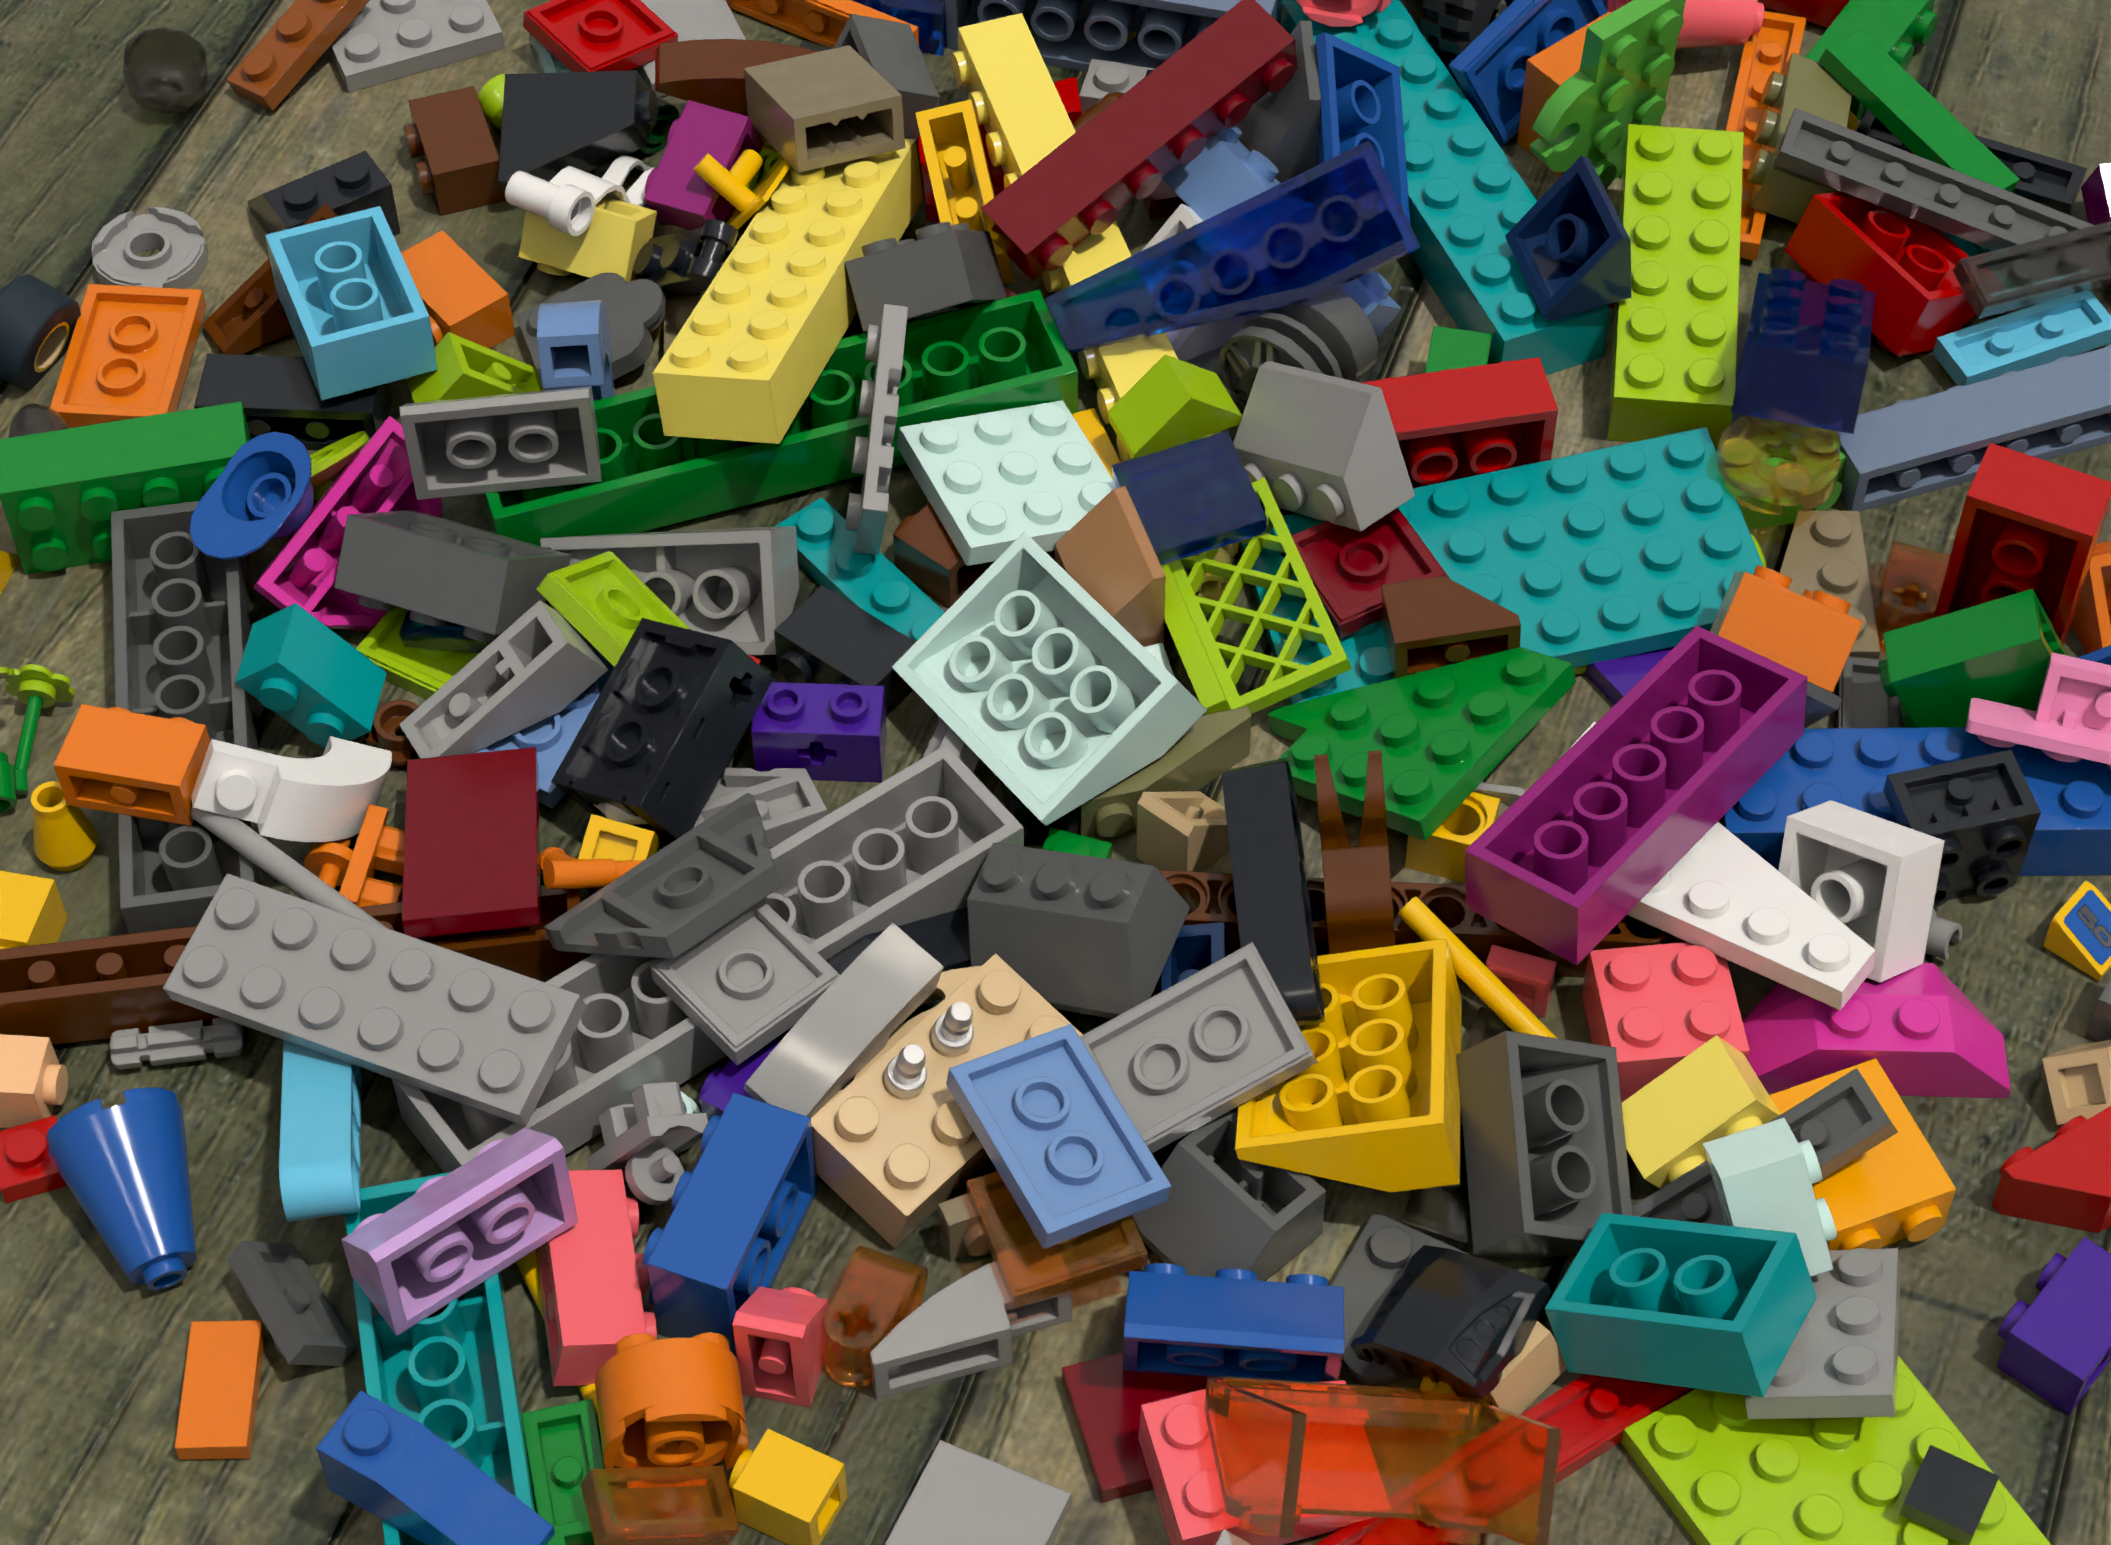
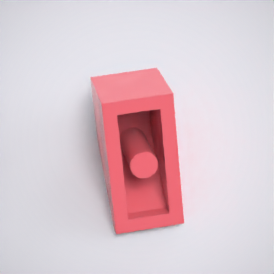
(781, 1344)

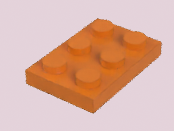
(128, 353)

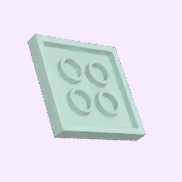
(1006, 476)

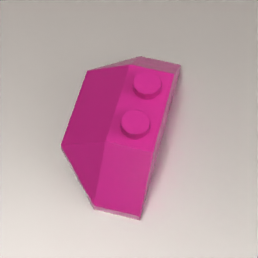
(309, 560)
(1913, 1024)

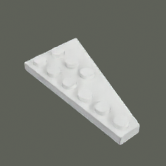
(1756, 918)

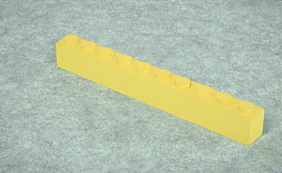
(1024, 125)

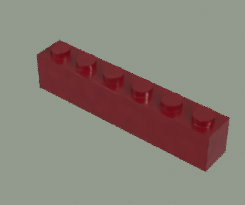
(1141, 138)

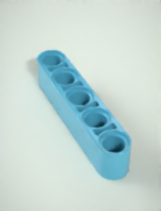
(319, 1135)

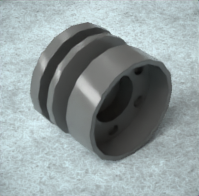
(1316, 335)

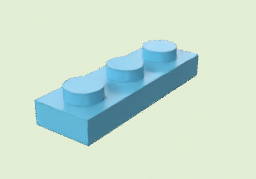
(2025, 338)

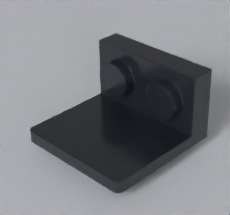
(1979, 811)

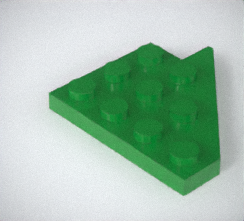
(1434, 731)

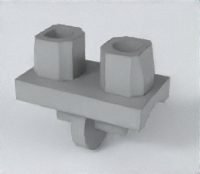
(647, 1139)

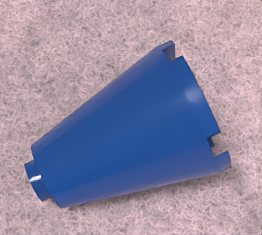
(132, 1181)

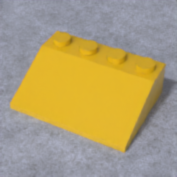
(1385, 1079)

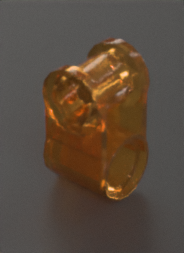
(1910, 587)
(867, 1306)

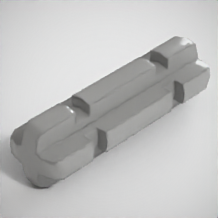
(176, 1043)

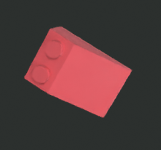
(1187, 1482)

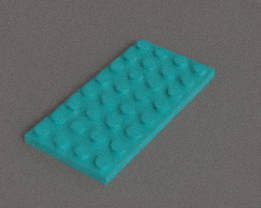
(1587, 549)

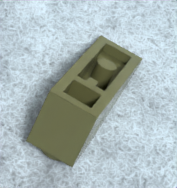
(1196, 759)

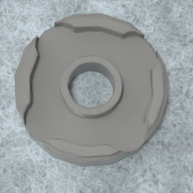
(169, 230)

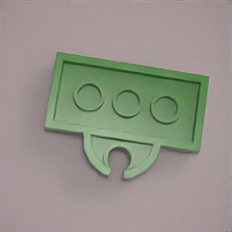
(1618, 84)

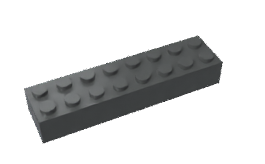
(177, 655)

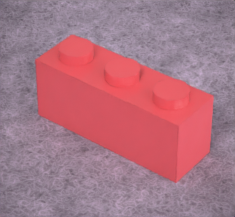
(593, 1279)

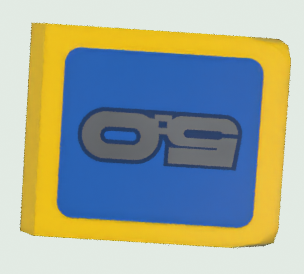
(2083, 931)

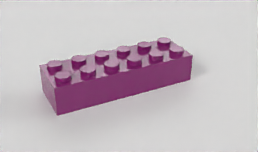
(1635, 794)

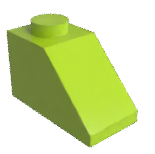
(471, 372)

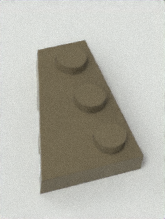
(1830, 556)

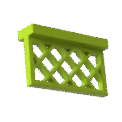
(1196, 637)

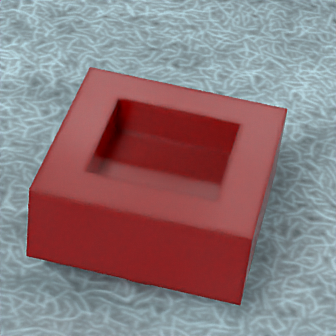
(26, 1162)

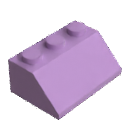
(462, 1228)

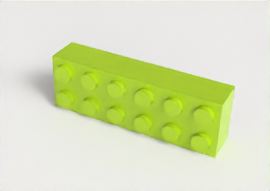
(1680, 325)

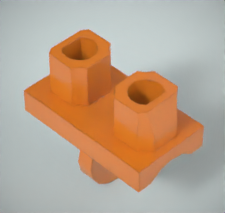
(354, 870)

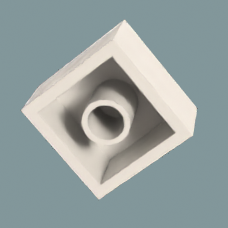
(1868, 876)

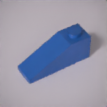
(421, 1482)

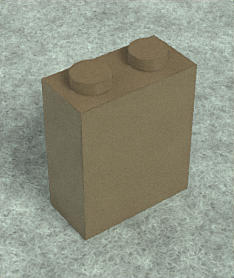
(824, 108)

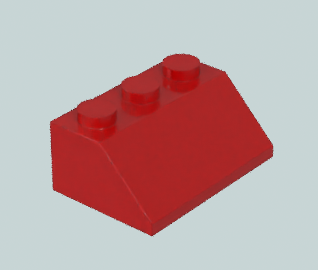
(1889, 255)

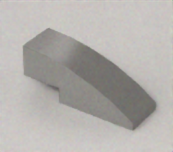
(847, 1024)
(959, 1333)

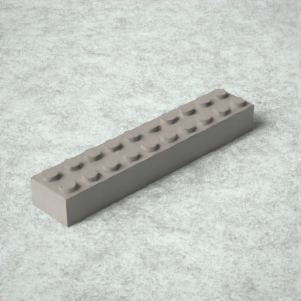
(872, 863)

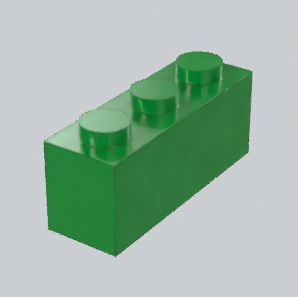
(1891, 23)

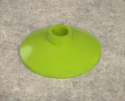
(332, 460)

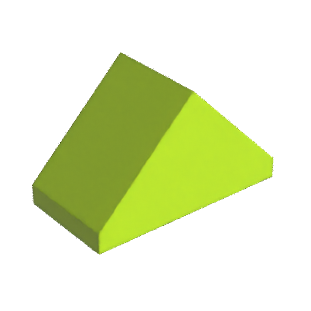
(1171, 408)

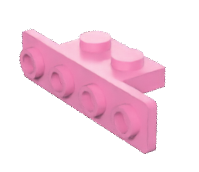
(2069, 717)

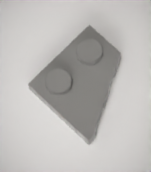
(783, 797)

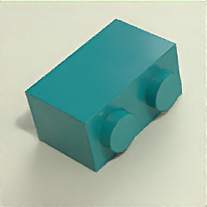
(310, 676)

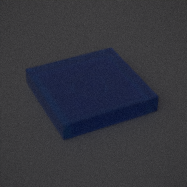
(1192, 497)

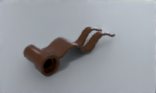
(1355, 876)

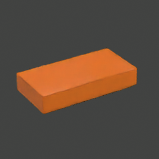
(220, 1390)

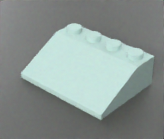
(1046, 684)

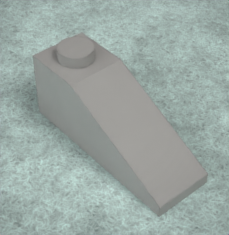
(507, 687)

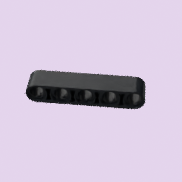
(1273, 881)

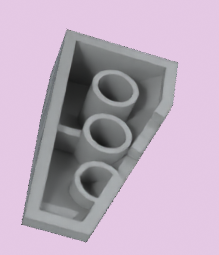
(712, 579)

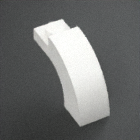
(293, 796)

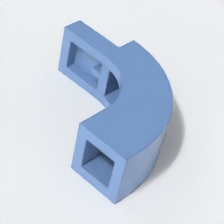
(575, 347)

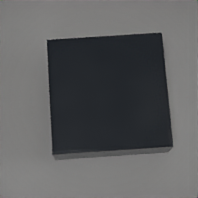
(1949, 1495)

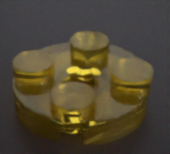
(1768, 488)

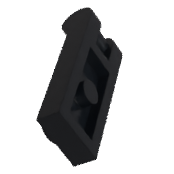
(686, 259)

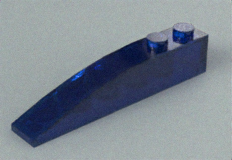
(1248, 258)

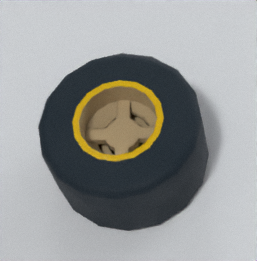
(33, 329)

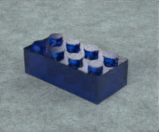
(1805, 351)

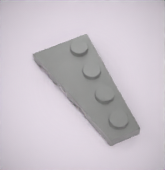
(874, 453)

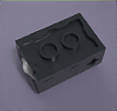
(663, 729)

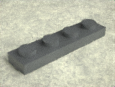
(1837, 1121)

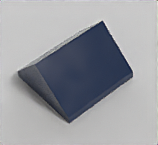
(1573, 246)

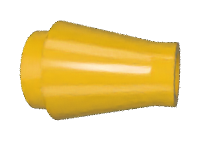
(61, 832)

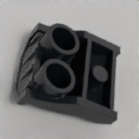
(1454, 1320)

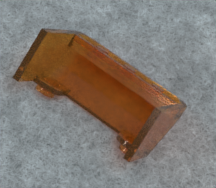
(1380, 1455)

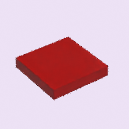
(598, 33)

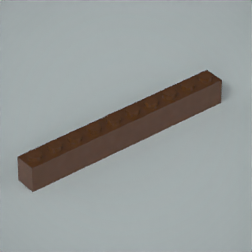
(118, 981)

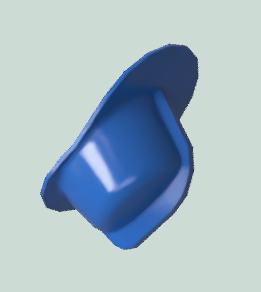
(255, 498)

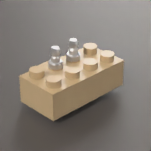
(896, 1133)

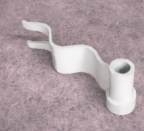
(573, 193)

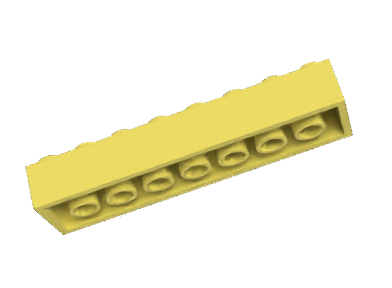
(782, 300)

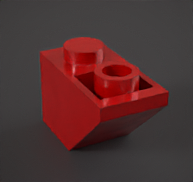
(2064, 1179)

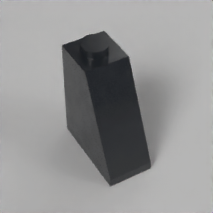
(572, 121)

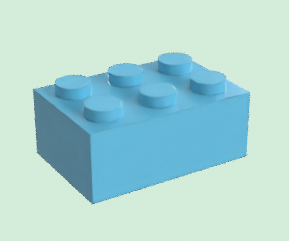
(351, 302)

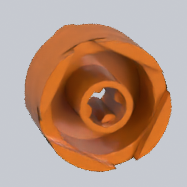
(671, 1403)

